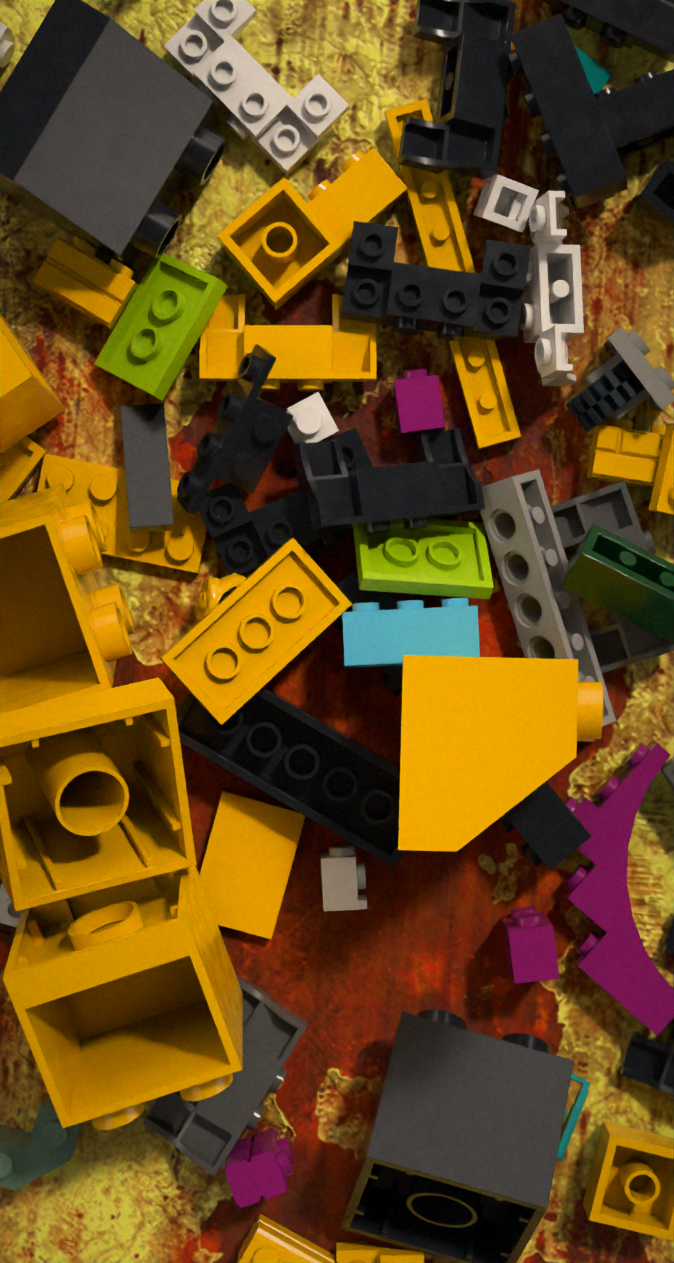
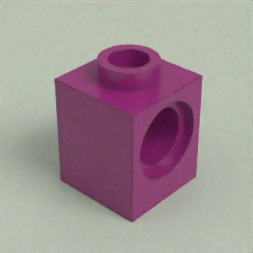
(418, 403)

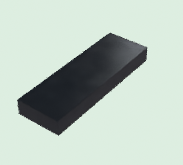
(147, 468)

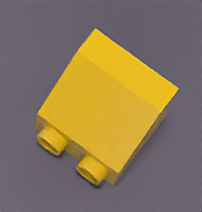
(484, 739)
(92, 794)

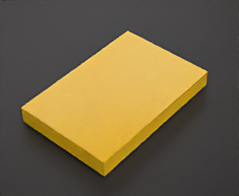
(249, 862)

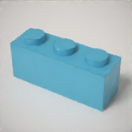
(384, 636)

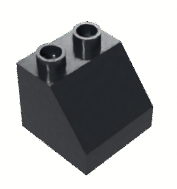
(103, 134)
(459, 1141)

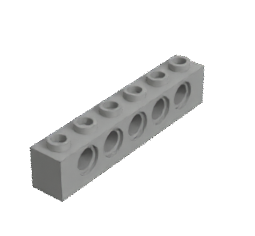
(531, 571)

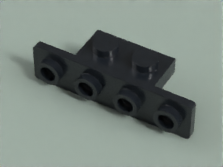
(241, 438)

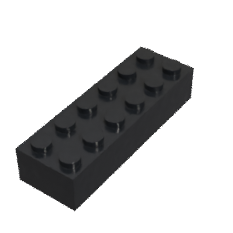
(304, 767)

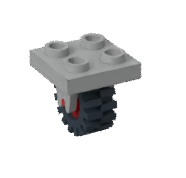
(622, 383)

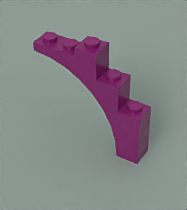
(600, 890)

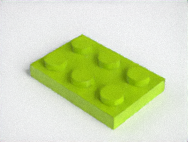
(161, 325)
(433, 560)

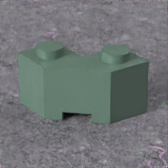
(31, 1155)

